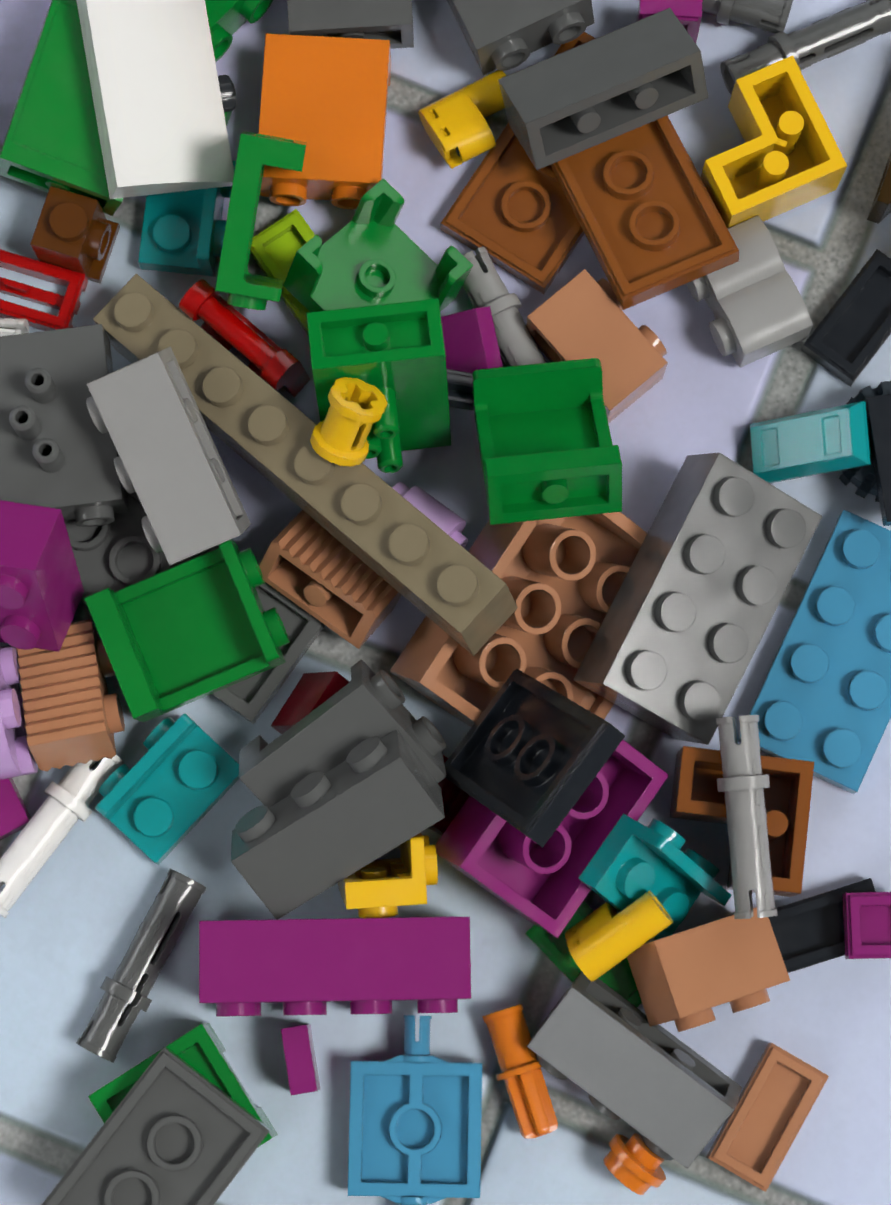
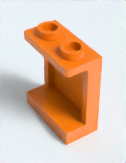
(335, 101)

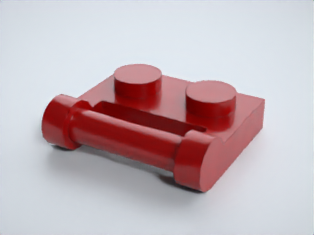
(232, 329)

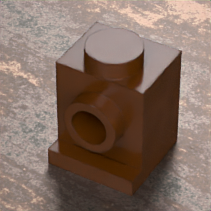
(74, 234)

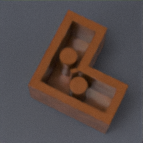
(786, 806)

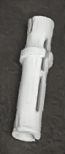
(50, 825)

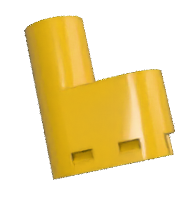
(458, 120)
(610, 937)

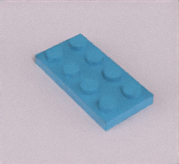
(833, 669)

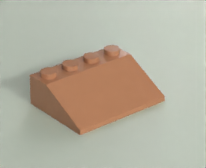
(563, 587)

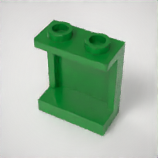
(233, 276)
(546, 441)
(188, 631)

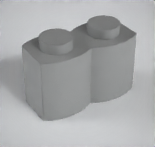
(753, 299)

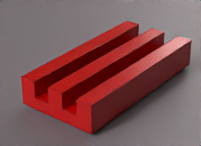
(68, 304)

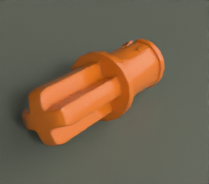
(521, 1072)

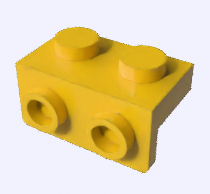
(392, 882)

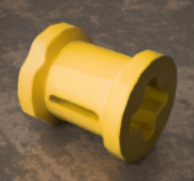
(348, 422)

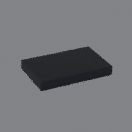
(531, 755)

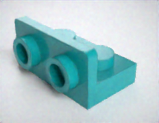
(184, 231)
(168, 787)
(650, 859)

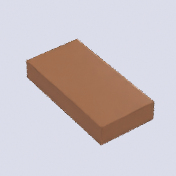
(767, 1116)

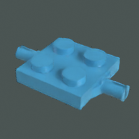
(415, 1125)

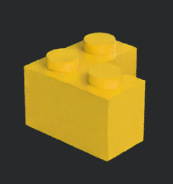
(785, 152)

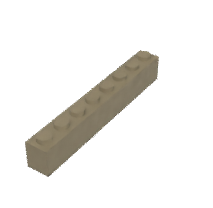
(344, 500)

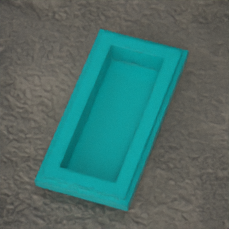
(811, 443)

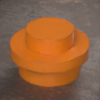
(634, 1163)

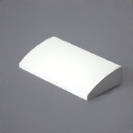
(155, 96)

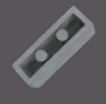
(167, 456)

